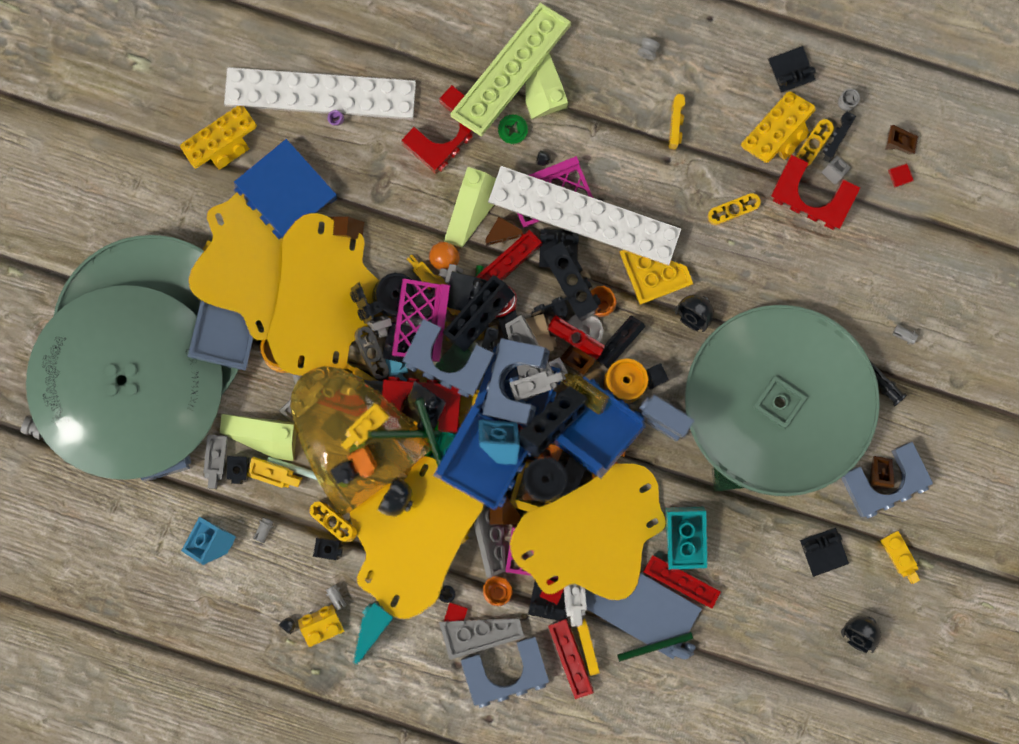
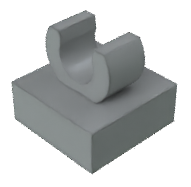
(447, 273)
(378, 325)

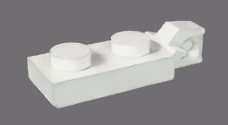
(575, 603)

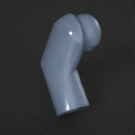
(683, 653)

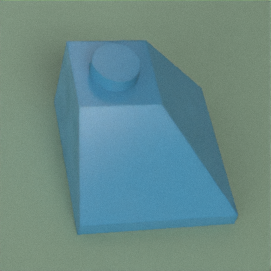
(499, 440)
(207, 542)

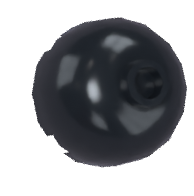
(695, 312)
(396, 499)
(863, 633)

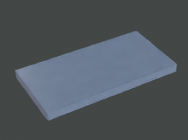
(220, 337)
(648, 613)

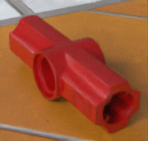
(565, 331)

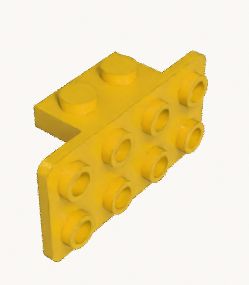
(780, 129)
(220, 140)

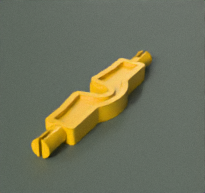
(427, 275)

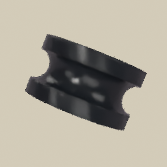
(441, 597)

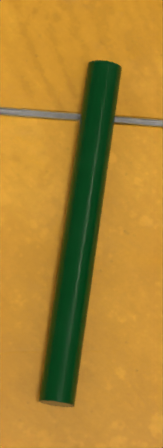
(429, 430)
(400, 434)
(655, 646)

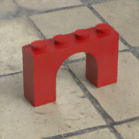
(435, 154)
(831, 213)
(398, 391)

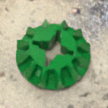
(509, 121)

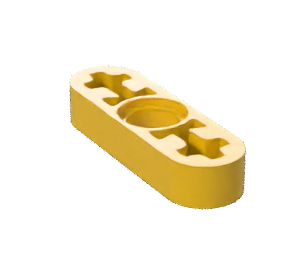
(825, 135)
(718, 209)
(341, 522)
(588, 648)

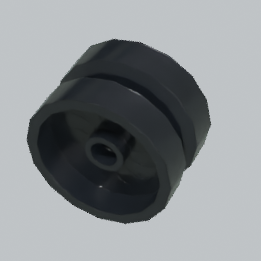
(383, 293)
(550, 469)

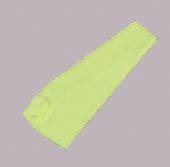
(545, 90)
(470, 206)
(267, 436)

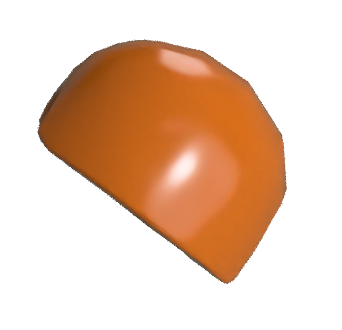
(443, 254)
(607, 299)
(497, 591)

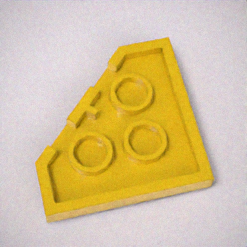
(653, 278)

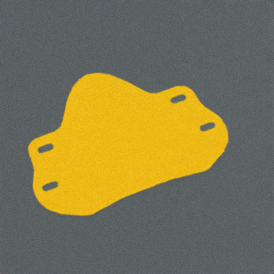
(240, 265)
(314, 298)
(592, 534)
(414, 548)

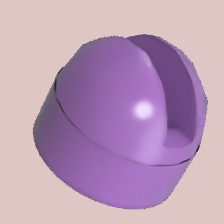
(333, 115)

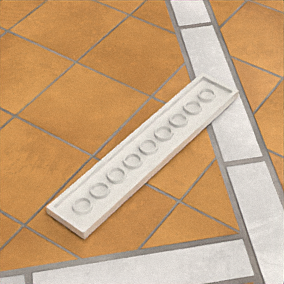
(320, 93)
(584, 215)

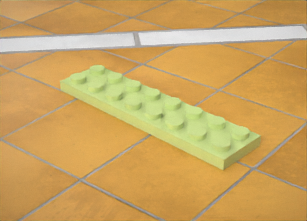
(510, 69)

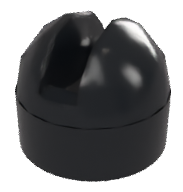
(542, 158)
(288, 625)

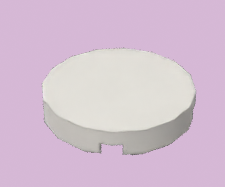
(590, 326)

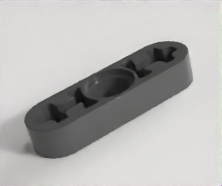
(371, 338)

